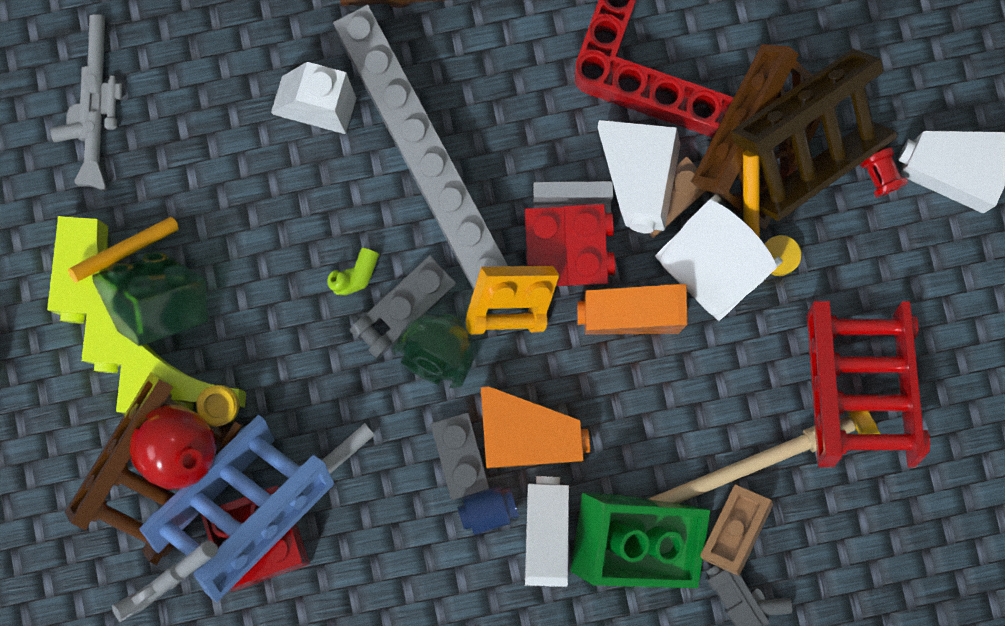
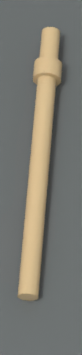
(747, 465)

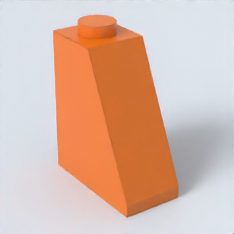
(634, 310)
(528, 433)

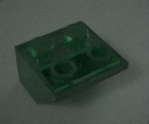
(152, 297)

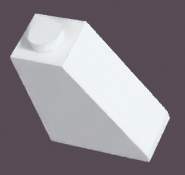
(316, 97)
(958, 165)
(642, 170)
(547, 533)

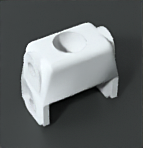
(717, 258)

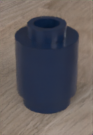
(488, 509)

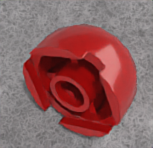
(173, 447)

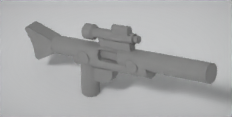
(96, 99)
(168, 580)

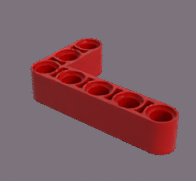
(649, 81)

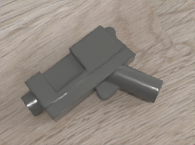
(741, 605)

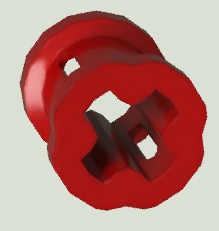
(884, 172)

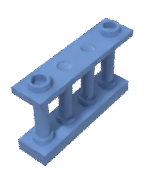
(262, 530)

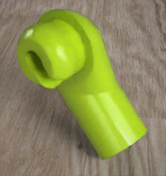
(355, 278)

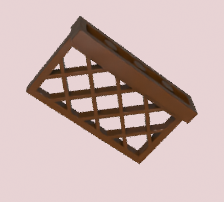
(758, 89)

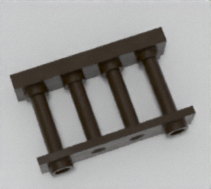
(790, 116)

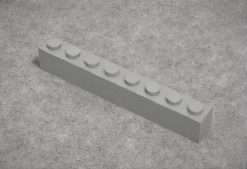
(418, 143)

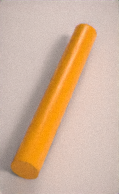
(751, 191)
(123, 249)

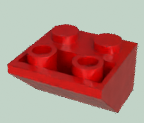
(283, 557)

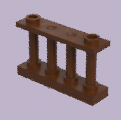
(112, 468)

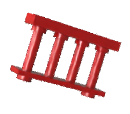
(830, 403)

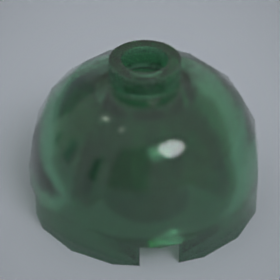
(437, 349)

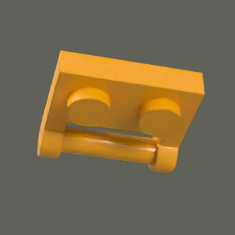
(511, 288)

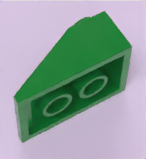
(639, 542)

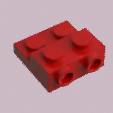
(571, 242)

